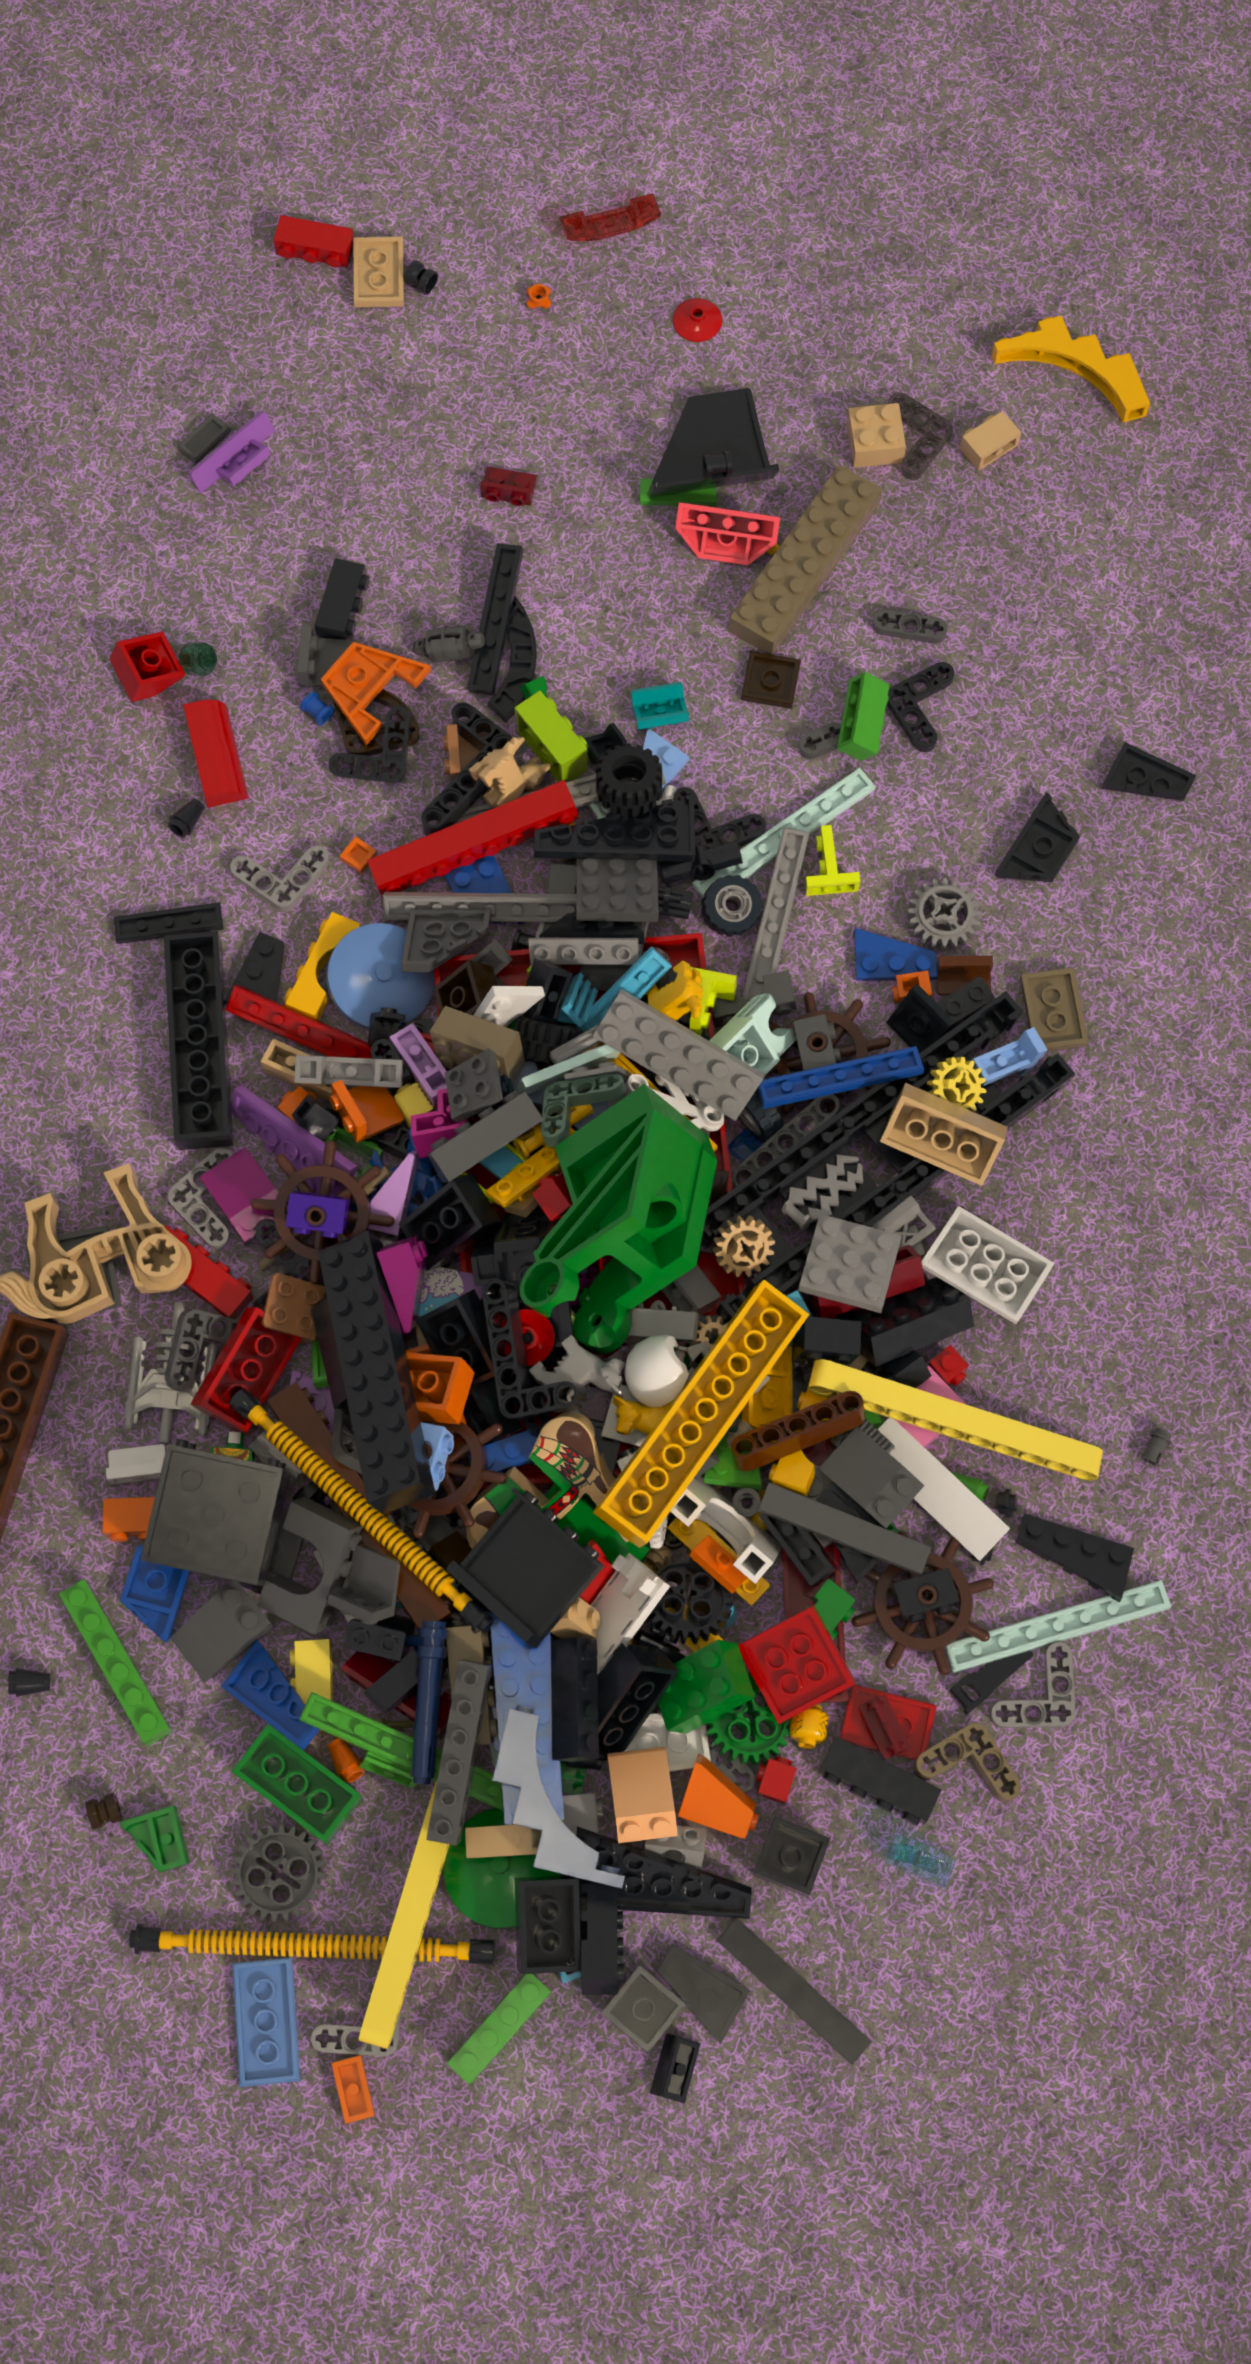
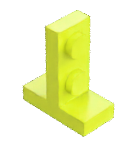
(829, 880)
(714, 986)

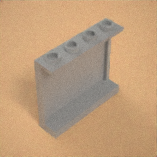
(586, 950)

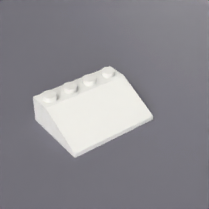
(987, 1265)

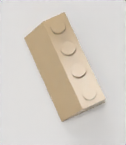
(944, 1134)

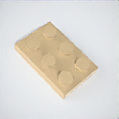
(378, 271)

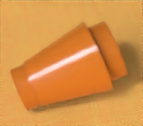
(345, 1761)

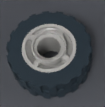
(743, 894)
(759, 1121)

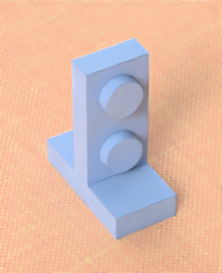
(1011, 1058)

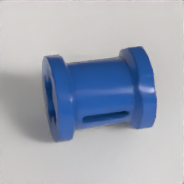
(317, 708)

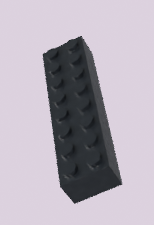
(198, 1041)

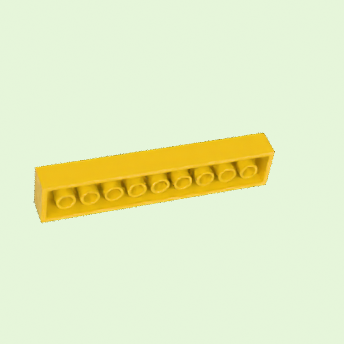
(700, 1414)

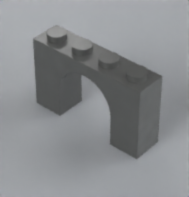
(336, 1540)

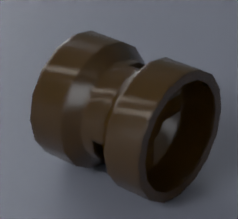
(107, 1810)

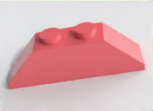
(726, 533)

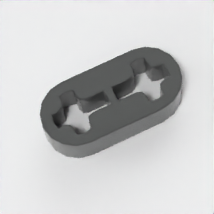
(819, 735)
(736, 1765)

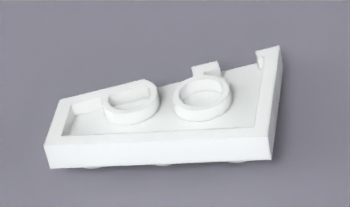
(507, 1003)

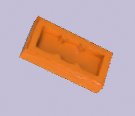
(718, 1563)

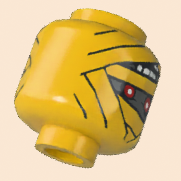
(809, 1727)

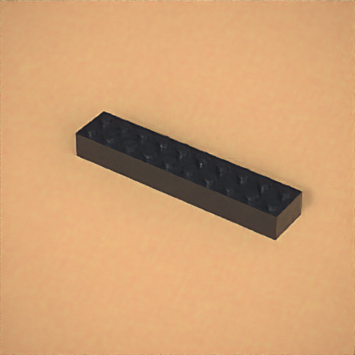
(375, 1375)

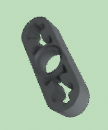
(917, 619)

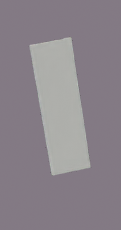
(945, 1495)

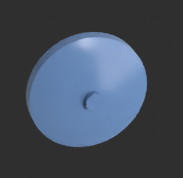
(368, 975)

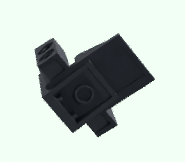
(509, 1254)

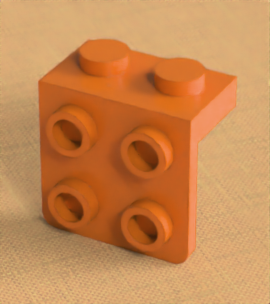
(365, 1109)

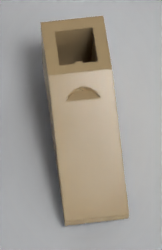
(501, 1841)

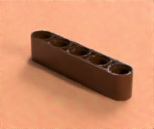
(789, 1441)

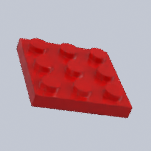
(796, 1664)

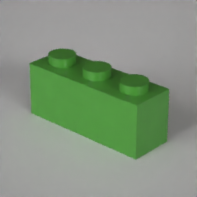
(863, 716)

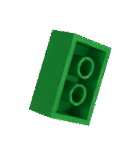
(705, 1687)

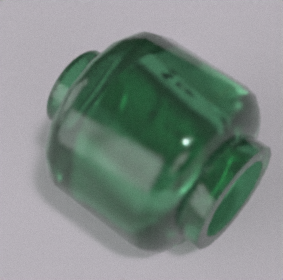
(197, 658)

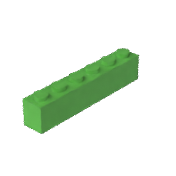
(116, 1662)

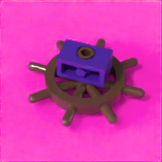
(319, 1212)

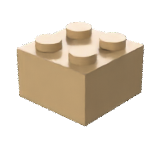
(876, 435)

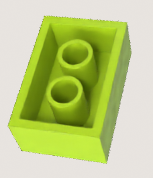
(551, 737)

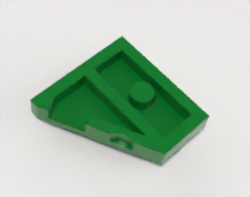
(159, 1837)

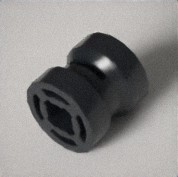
(420, 277)

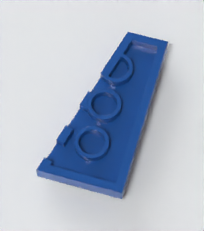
(269, 1694)

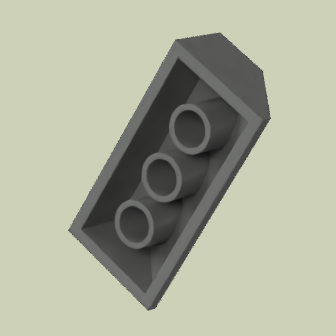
(484, 1136)

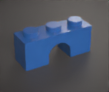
(509, 1452)

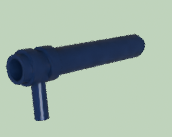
(431, 1655)

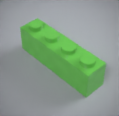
(499, 2028)

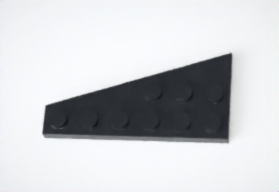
(664, 1884)

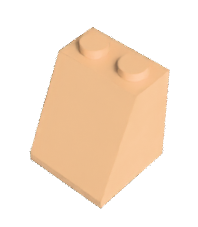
(642, 1794)

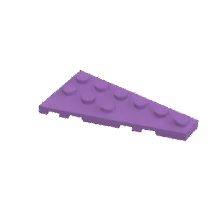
(286, 1137)

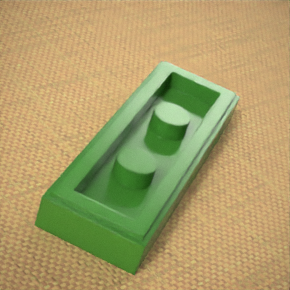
(699, 497)

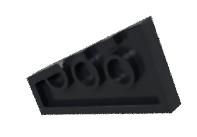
(1093, 1558)

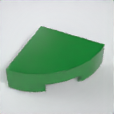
(534, 686)

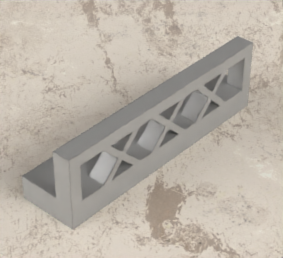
(900, 1219)

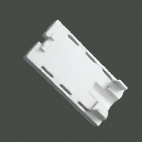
(625, 1604)

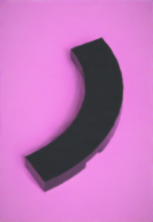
(522, 663)

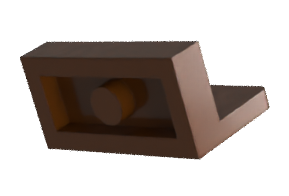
(958, 971)

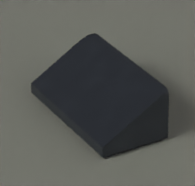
(675, 2068)

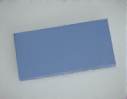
(266, 2022)

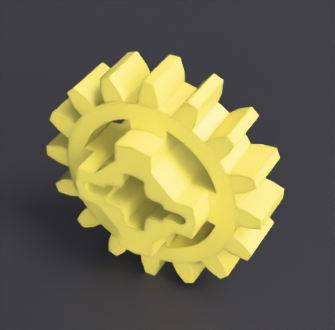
(962, 1076)

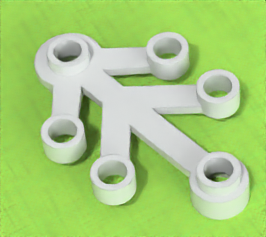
(679, 1102)

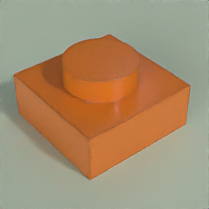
(357, 854)

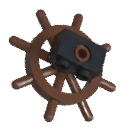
(919, 1600)

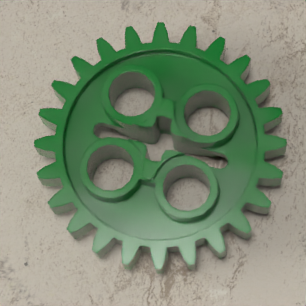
(743, 1747)

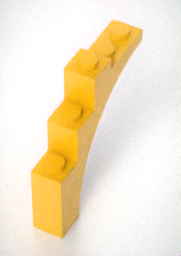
(1084, 356)

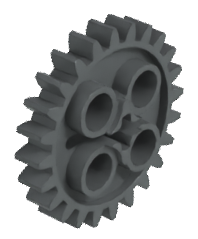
(263, 1896)

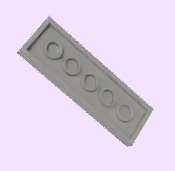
(678, 1055)

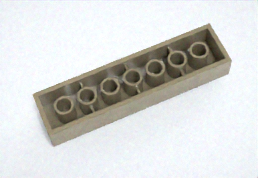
(805, 560)

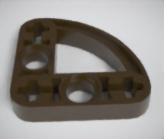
(372, 748)

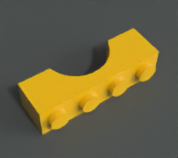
(307, 994)
(795, 1470)

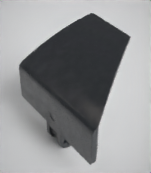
(714, 446)

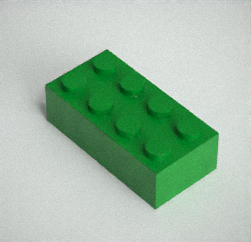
(297, 1784)

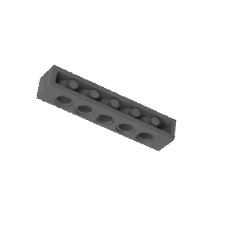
(459, 1752)

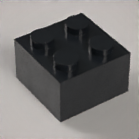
(826, 1340)
(791, 1856)

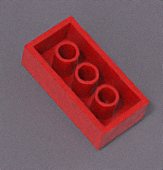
(248, 1360)

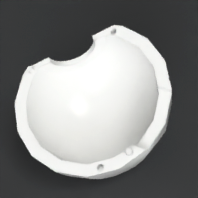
(654, 1371)

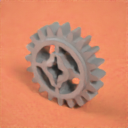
(955, 902)

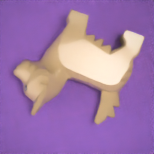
(505, 777)

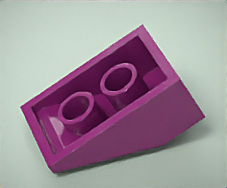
(234, 1186)
(404, 1273)

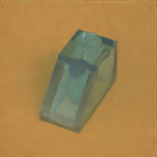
(920, 1860)

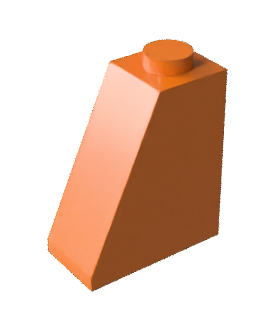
(717, 1801)

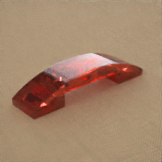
(610, 223)

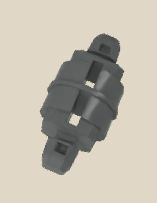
(448, 643)

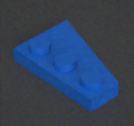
(884, 958)

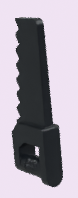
(987, 1679)

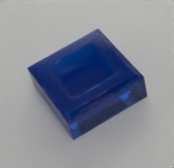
(744, 1145)

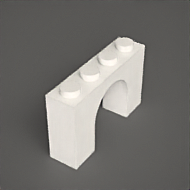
(753, 1545)

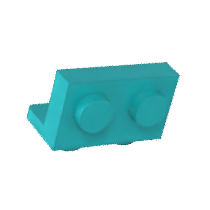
(659, 705)

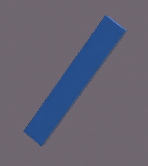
(840, 1077)

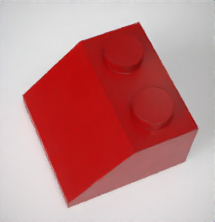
(146, 665)

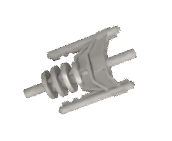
(154, 1391)

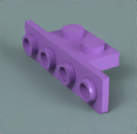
(236, 455)

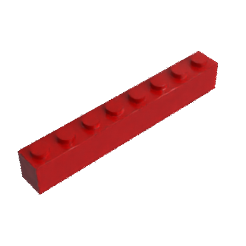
(472, 839)

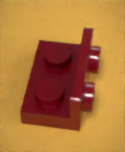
(508, 486)

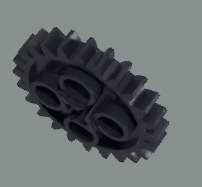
(713, 1601)

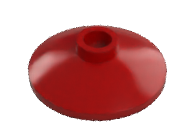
(697, 328)
(542, 1334)

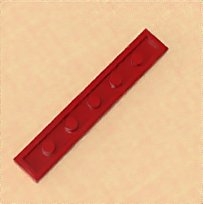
(295, 1025)

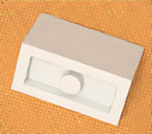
(135, 1464)

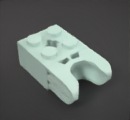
(750, 1037)

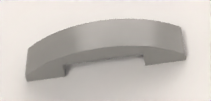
(349, 1070)

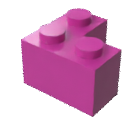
(432, 1126)

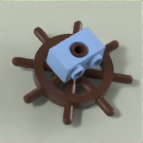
(441, 1458)

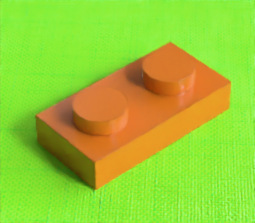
(353, 2089)

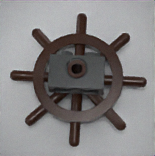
(817, 1042)

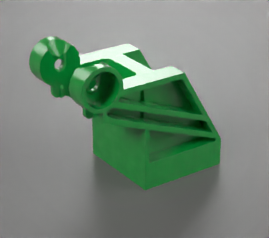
(637, 1194)

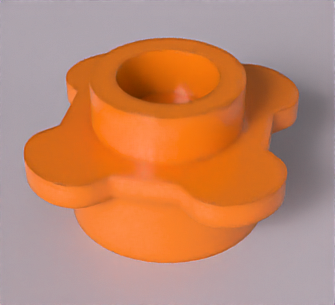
(535, 291)

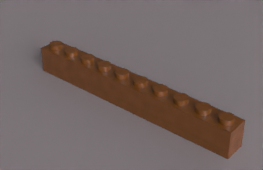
(296, 1412)

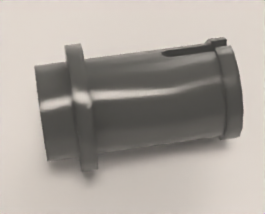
(1156, 1446)

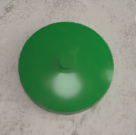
(486, 1885)

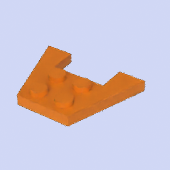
(361, 676)

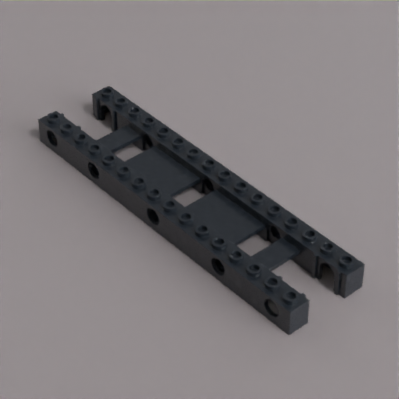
(869, 1117)

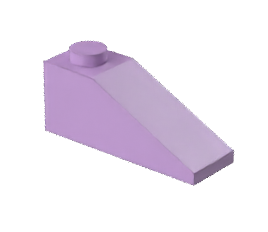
(420, 1061)
(395, 1195)

